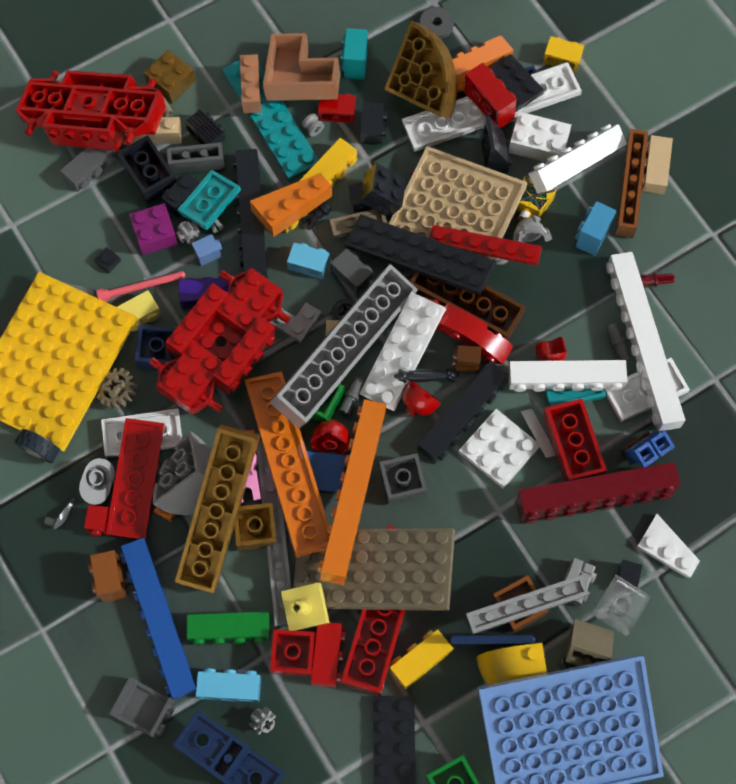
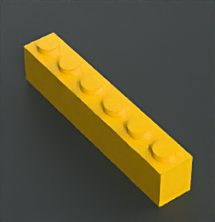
(332, 166)

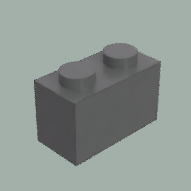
(352, 271)

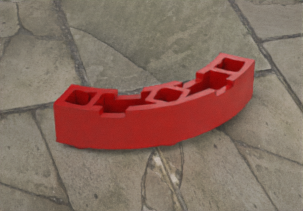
(473, 332)

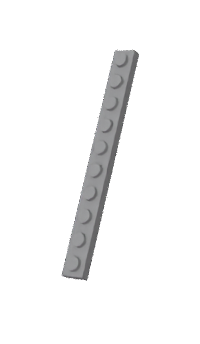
(277, 551)

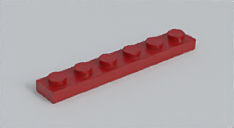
(488, 245)

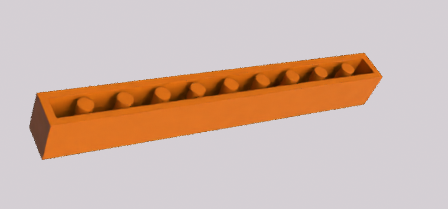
(353, 492)

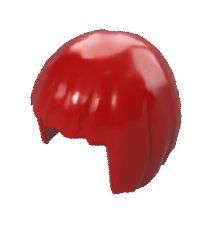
(551, 350)

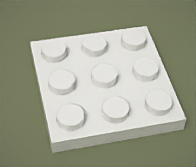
(499, 448)

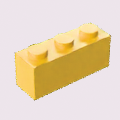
(420, 658)

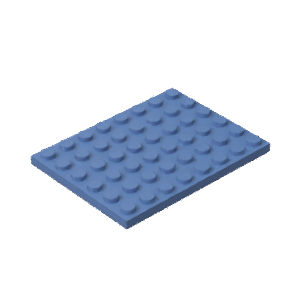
(573, 726)

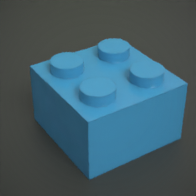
(594, 228)

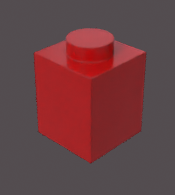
(96, 520)

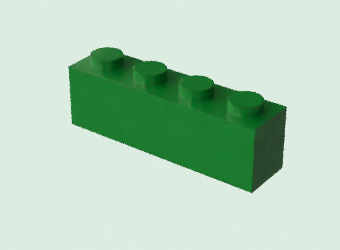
(228, 627)

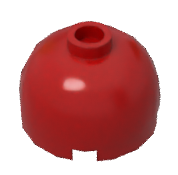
(419, 400)
(330, 437)

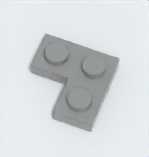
(301, 324)

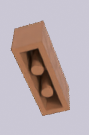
(250, 83)

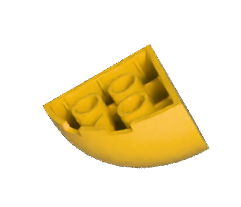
(512, 663)

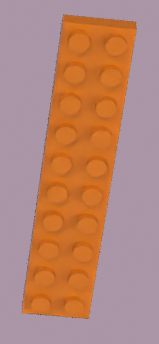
(289, 467)

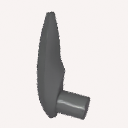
(61, 517)

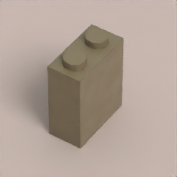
(589, 644)

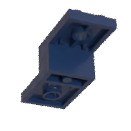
(224, 753)

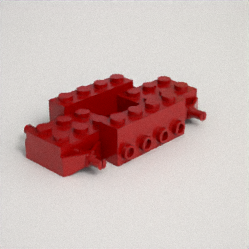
(111, 108)
(239, 319)

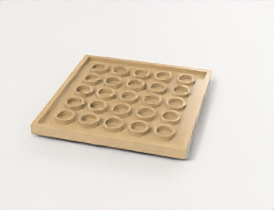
(458, 197)

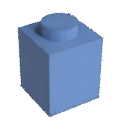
(207, 249)

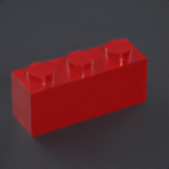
(328, 655)

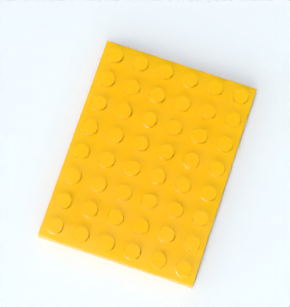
(57, 357)

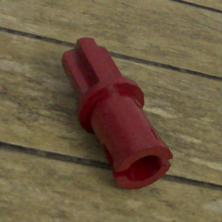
(655, 279)

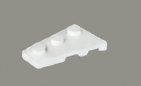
(668, 548)

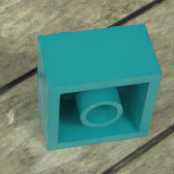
(354, 53)

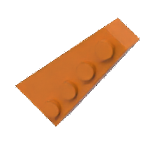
(489, 53)
(290, 203)

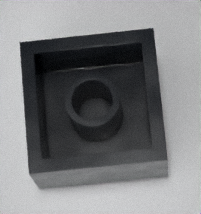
(382, 190)

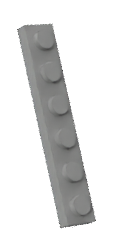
(527, 604)

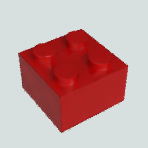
(292, 653)

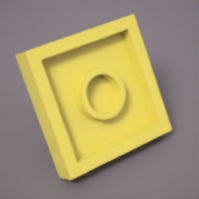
(305, 607)

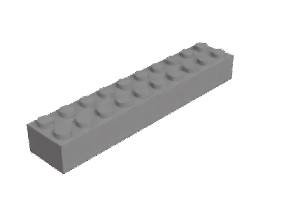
(343, 347)

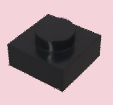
(107, 260)

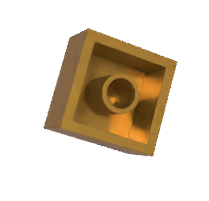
(172, 75)

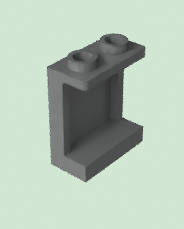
(143, 708)

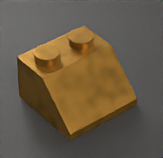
(255, 527)

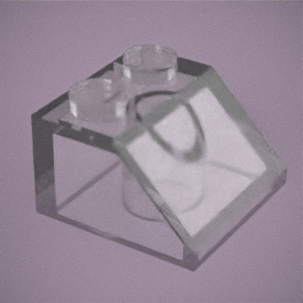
(621, 605)

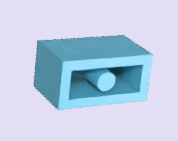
(308, 260)

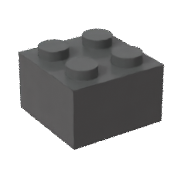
(402, 479)

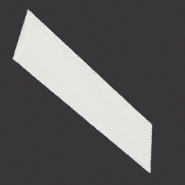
(538, 433)

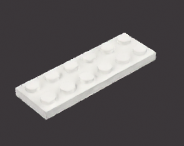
(402, 350)

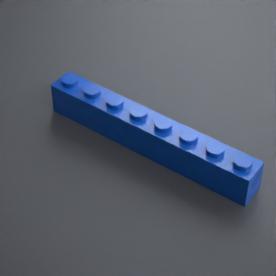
(159, 619)

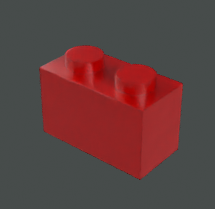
(338, 109)

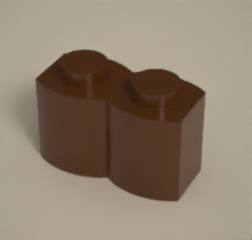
(466, 359)

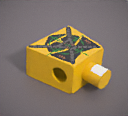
(533, 202)

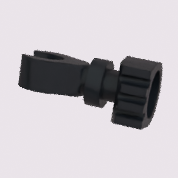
(324, 209)

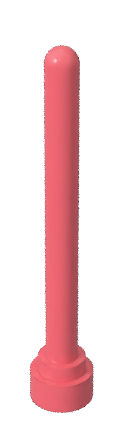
(106, 294)

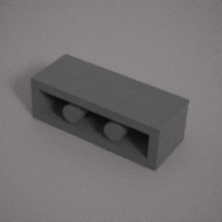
(196, 158)
(87, 166)

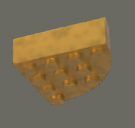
(424, 72)

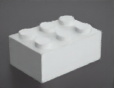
(538, 137)

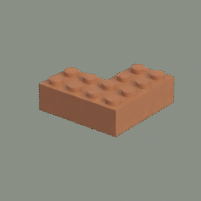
(294, 75)

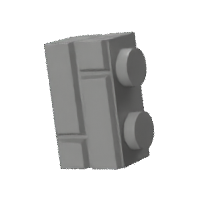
(579, 568)

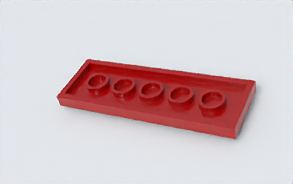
(135, 479)

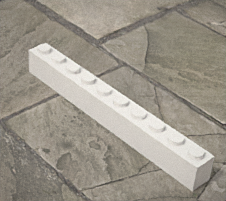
(645, 342)

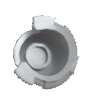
(530, 230)

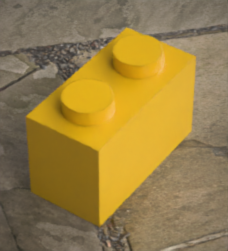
(563, 51)

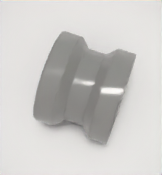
(313, 125)

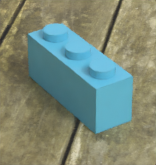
(228, 686)

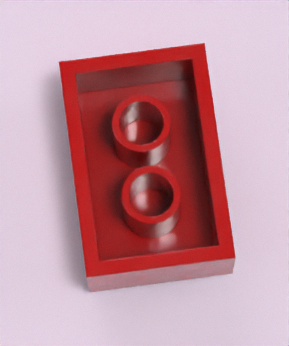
(490, 95)

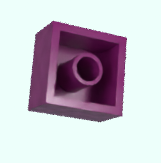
(153, 229)

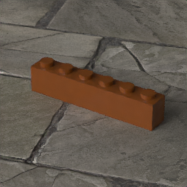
(631, 183)

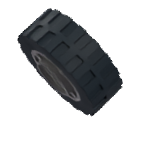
(37, 445)

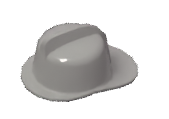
(96, 481)

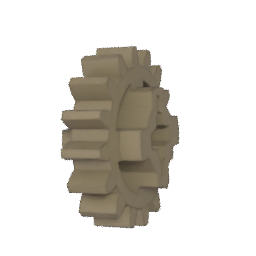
(117, 388)

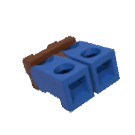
(647, 448)

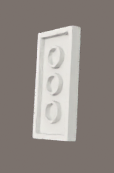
(633, 399)
(113, 430)

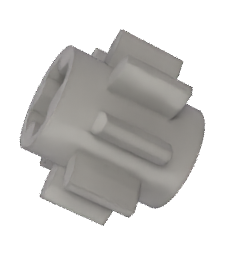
(187, 232)
(262, 720)

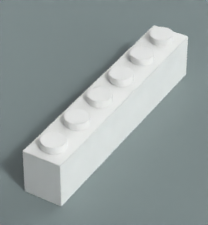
(577, 158)
(567, 375)

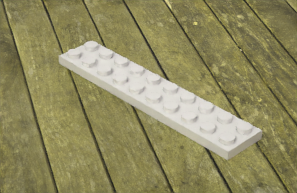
(430, 129)

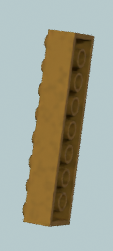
(217, 508)

